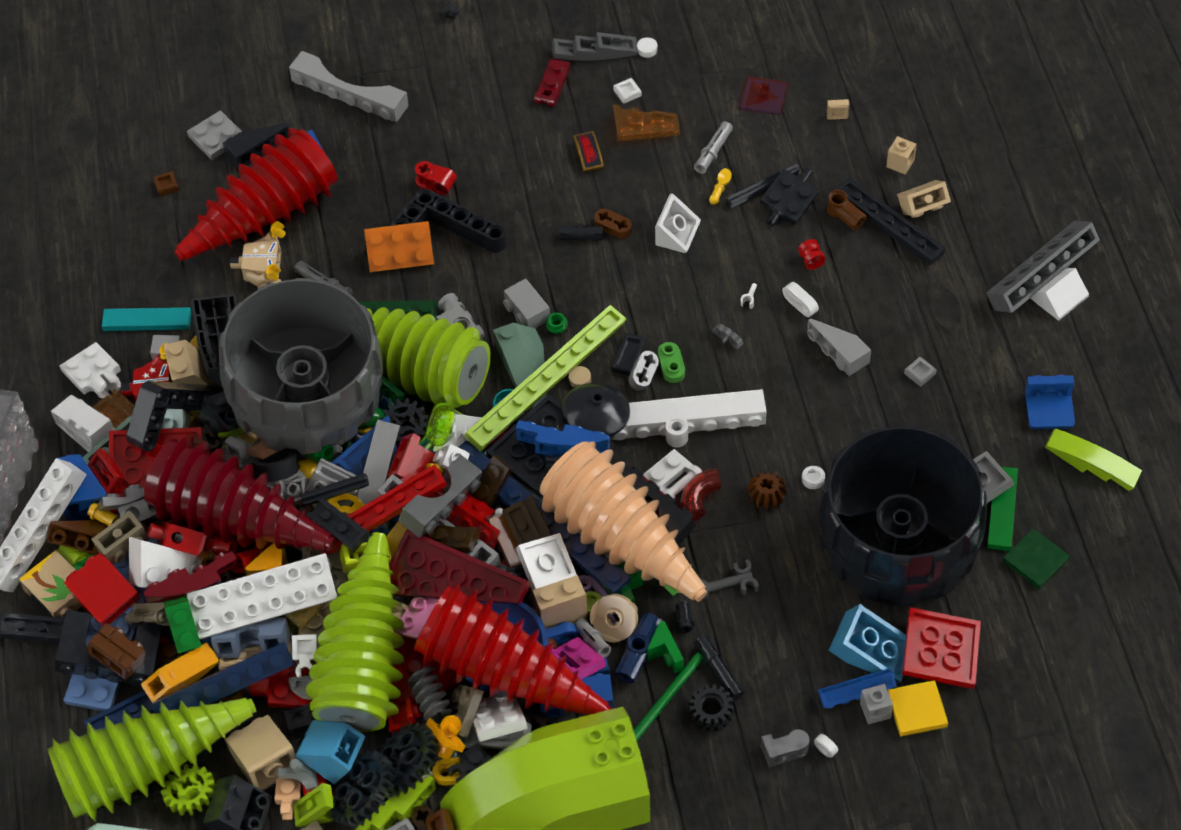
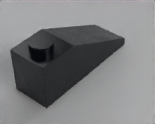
(243, 144)

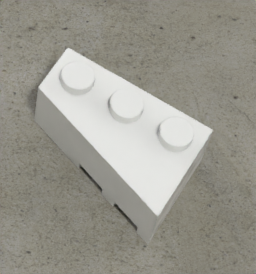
(82, 422)
(154, 562)

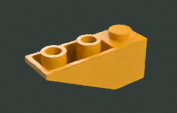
(180, 672)

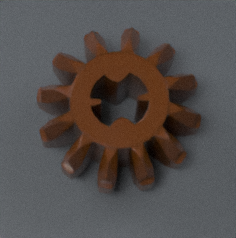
(767, 489)

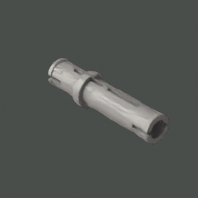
(710, 152)

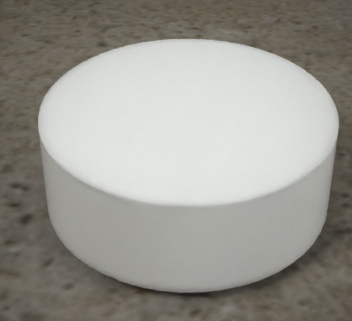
(647, 47)
(813, 477)
(826, 745)

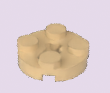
(626, 612)

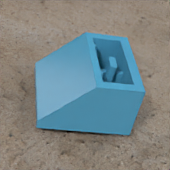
(330, 748)

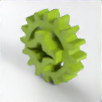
(188, 789)

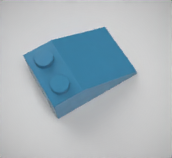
(869, 642)

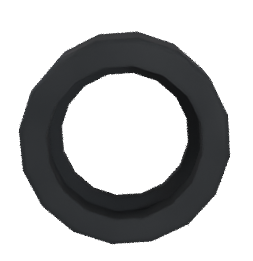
(277, 466)

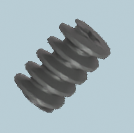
(428, 695)

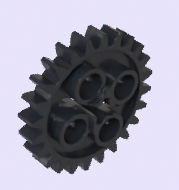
(411, 755)
(373, 774)

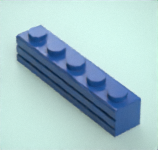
(851, 689)

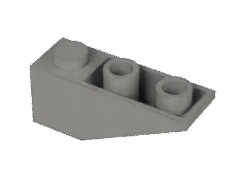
(843, 347)

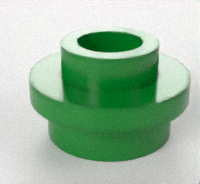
(556, 318)

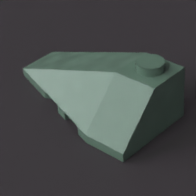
(520, 352)

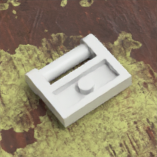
(670, 469)

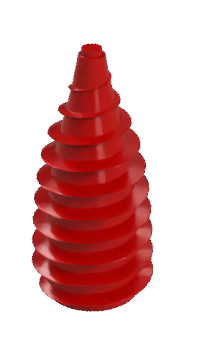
(262, 194)
(501, 655)

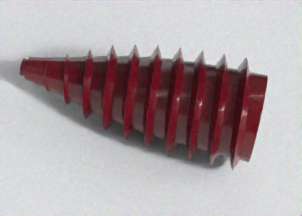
(227, 502)

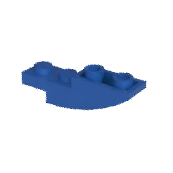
(556, 443)

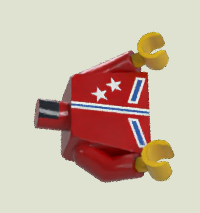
(155, 370)

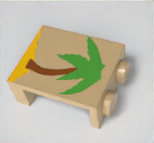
(48, 586)

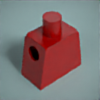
(184, 540)

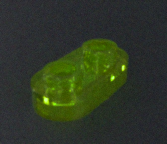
(440, 426)

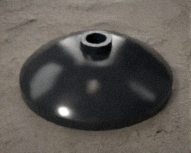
(596, 408)

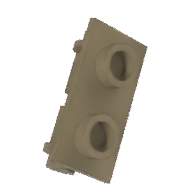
(147, 613)

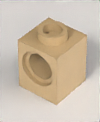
(901, 155)

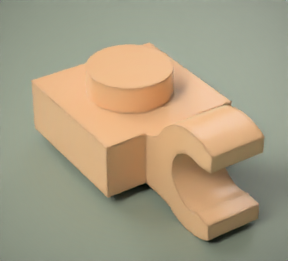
(287, 793)

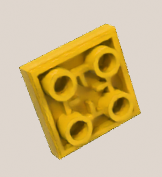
(918, 708)

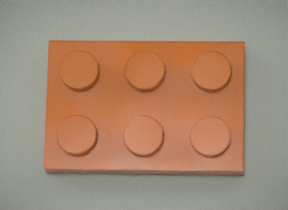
(399, 246)

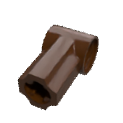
(845, 210)

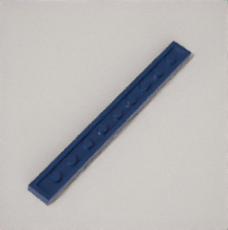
(584, 556)

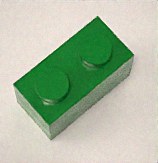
(182, 624)

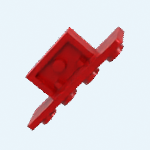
(474, 514)

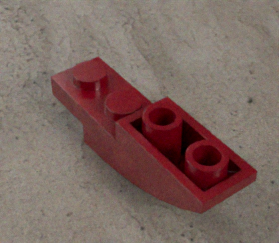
(181, 583)

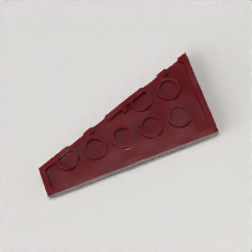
(428, 567)

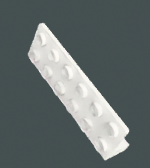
(262, 596)

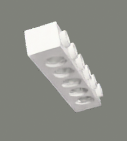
(34, 522)

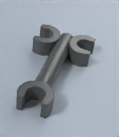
(742, 577)

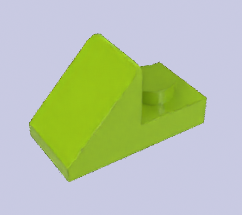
(314, 806)

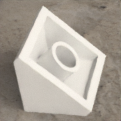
(676, 225)
(1062, 293)

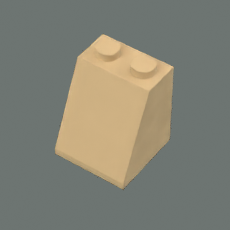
(186, 364)
(560, 602)
(260, 751)

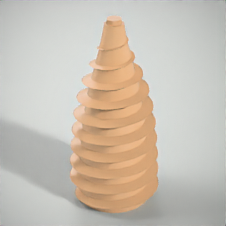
(616, 518)

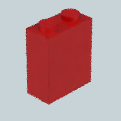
(101, 590)

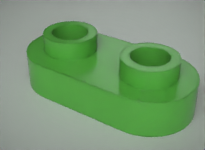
(671, 360)

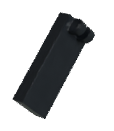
(338, 524)

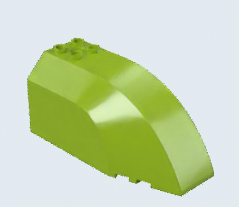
(558, 779)

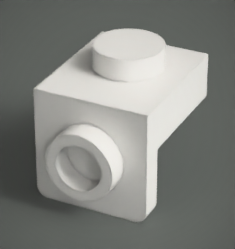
(448, 454)

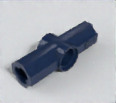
(633, 659)

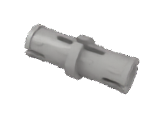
(599, 645)

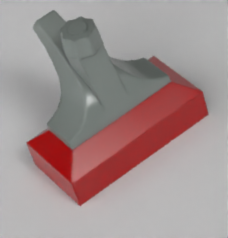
(300, 771)

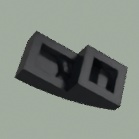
(298, 722)

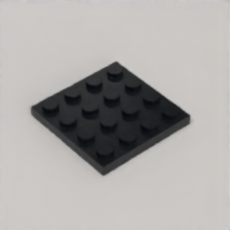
(520, 455)

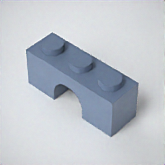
(263, 633)

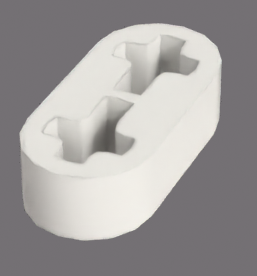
(800, 299)

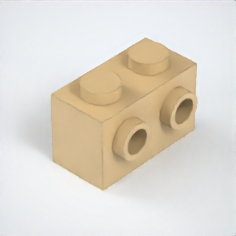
(924, 198)

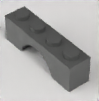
(423, 513)

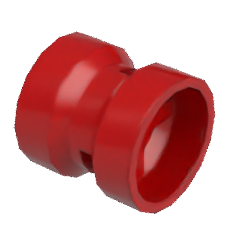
(811, 253)

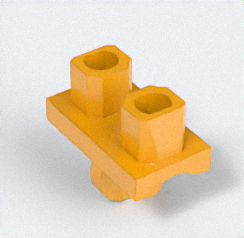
(447, 735)

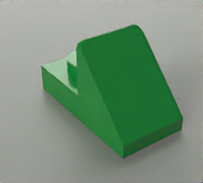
(664, 645)

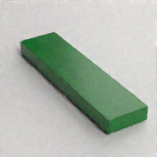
(1003, 515)

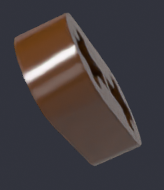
(614, 221)

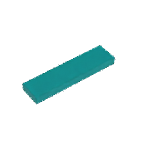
(146, 319)

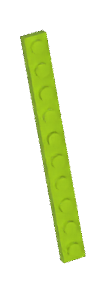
(544, 378)

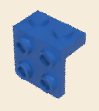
(1050, 402)

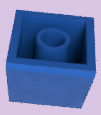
(88, 492)

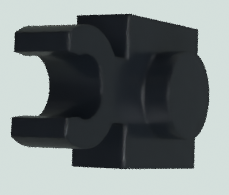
(469, 761)

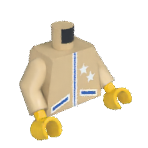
(261, 258)

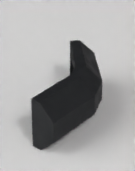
(210, 320)

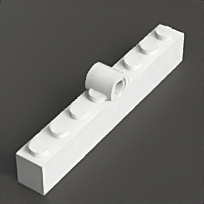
(696, 413)

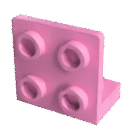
(416, 616)

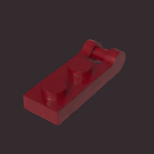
(552, 82)

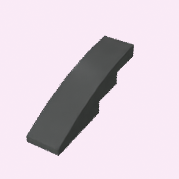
(599, 48)

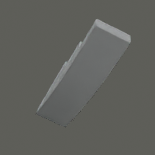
(379, 459)

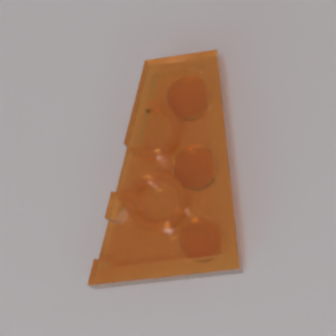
(643, 125)

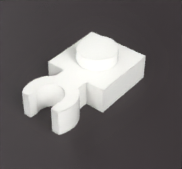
(302, 650)

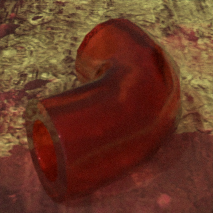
(697, 490)

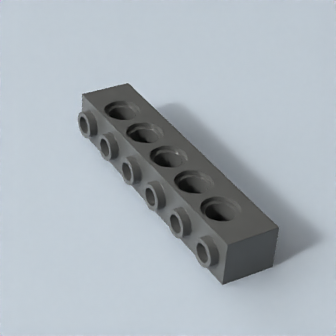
(1043, 266)

